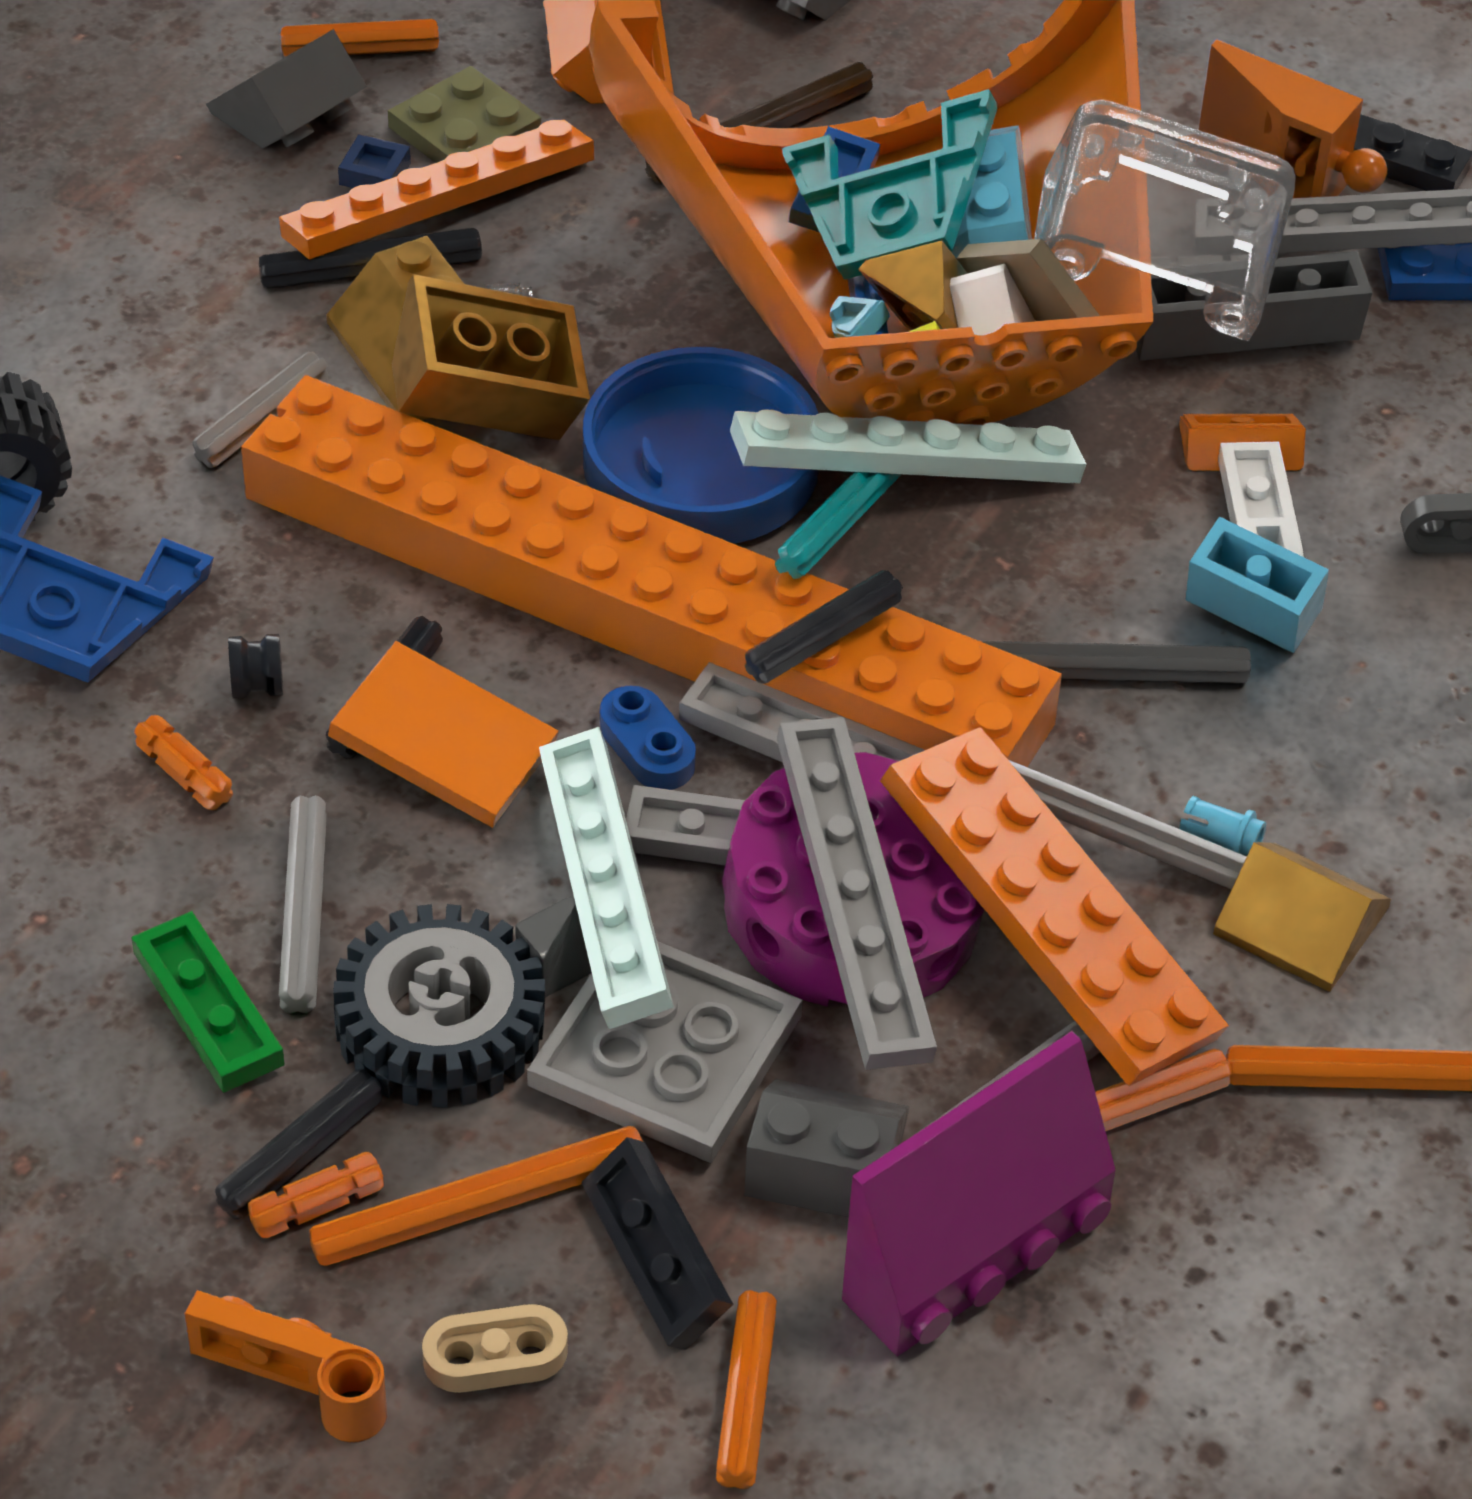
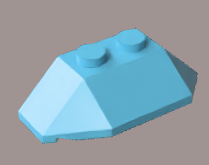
(999, 194)

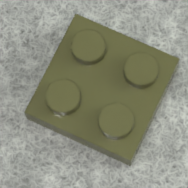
(460, 115)

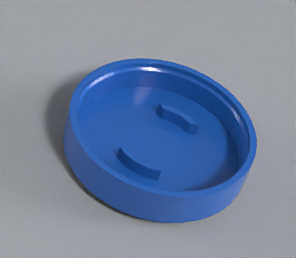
(666, 443)

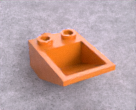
(1289, 118)

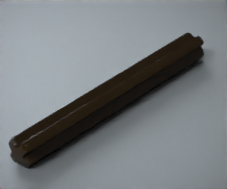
(802, 102)

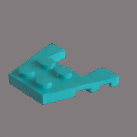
(898, 202)

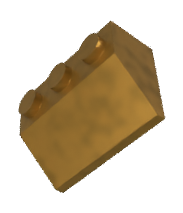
(372, 307)
(489, 359)

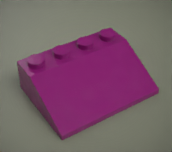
(977, 1198)

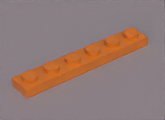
(436, 188)

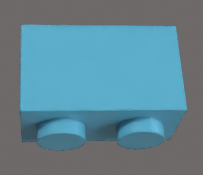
(1256, 584)

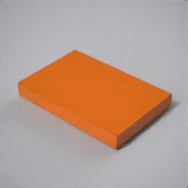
(442, 733)

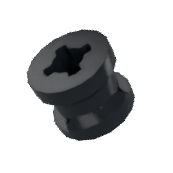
(255, 665)

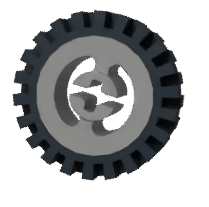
(439, 1042)

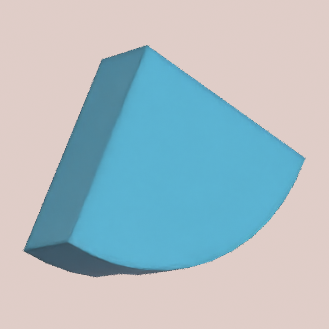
(857, 316)

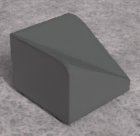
(558, 942)

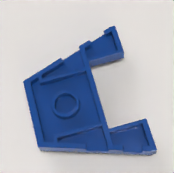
(71, 610)

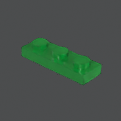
(208, 1001)

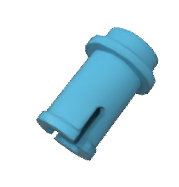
(1225, 826)

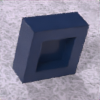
(372, 161)

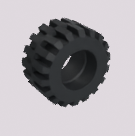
(32, 440)

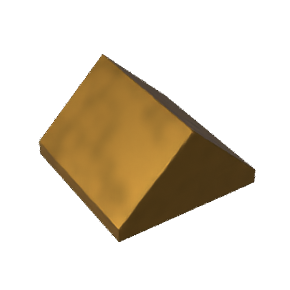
(916, 284)
(1299, 914)

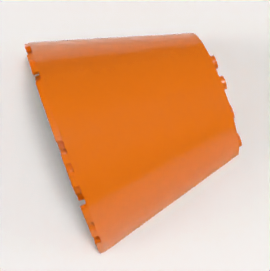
(742, 194)

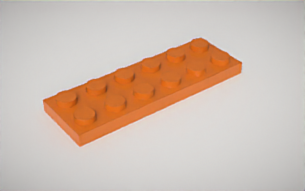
(1054, 905)

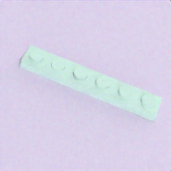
(906, 447)
(605, 879)

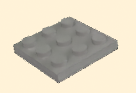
(676, 1071)

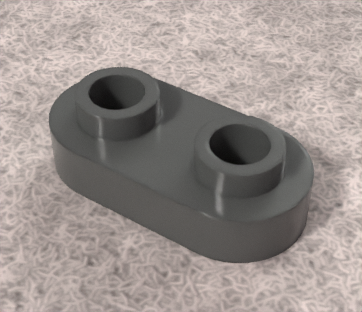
(1438, 523)

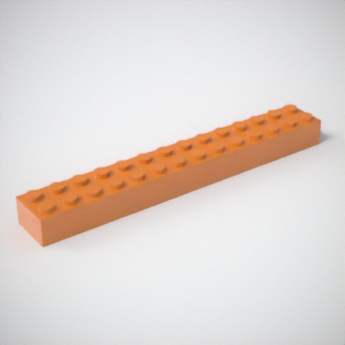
(623, 571)

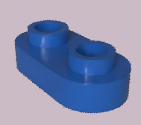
(640, 725)

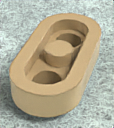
(494, 1346)

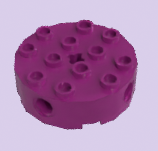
(778, 912)

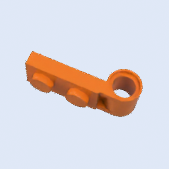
(295, 1355)

